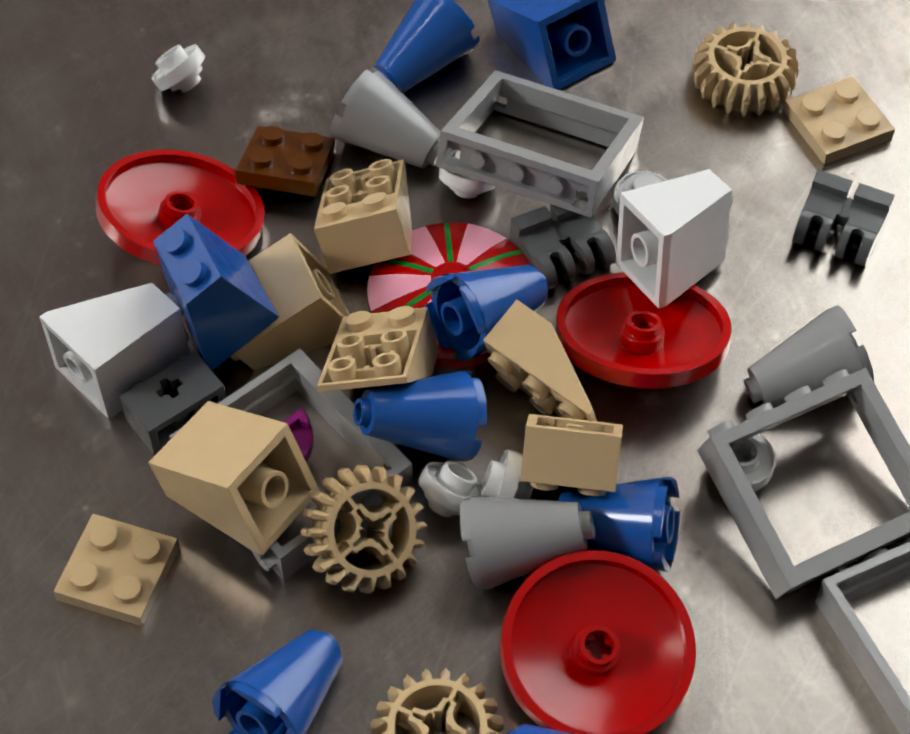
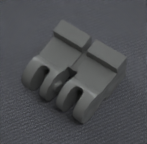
(830, 206)
(550, 236)

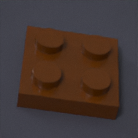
(286, 160)

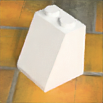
(673, 233)
(115, 342)

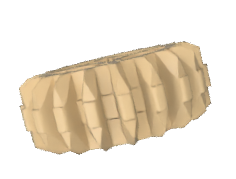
(745, 69)
(388, 553)
(406, 713)

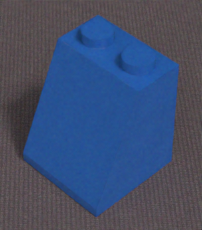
(556, 37)
(214, 288)

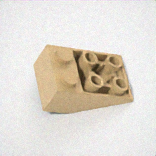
(364, 216)
(380, 350)
(532, 358)
(571, 454)

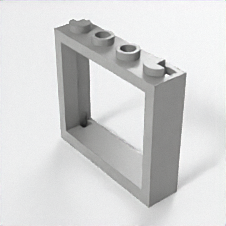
(529, 171)
(302, 375)
(746, 508)
(833, 597)

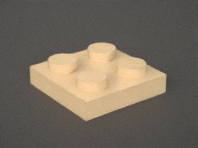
(838, 120)
(117, 569)

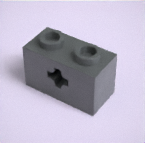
(170, 399)

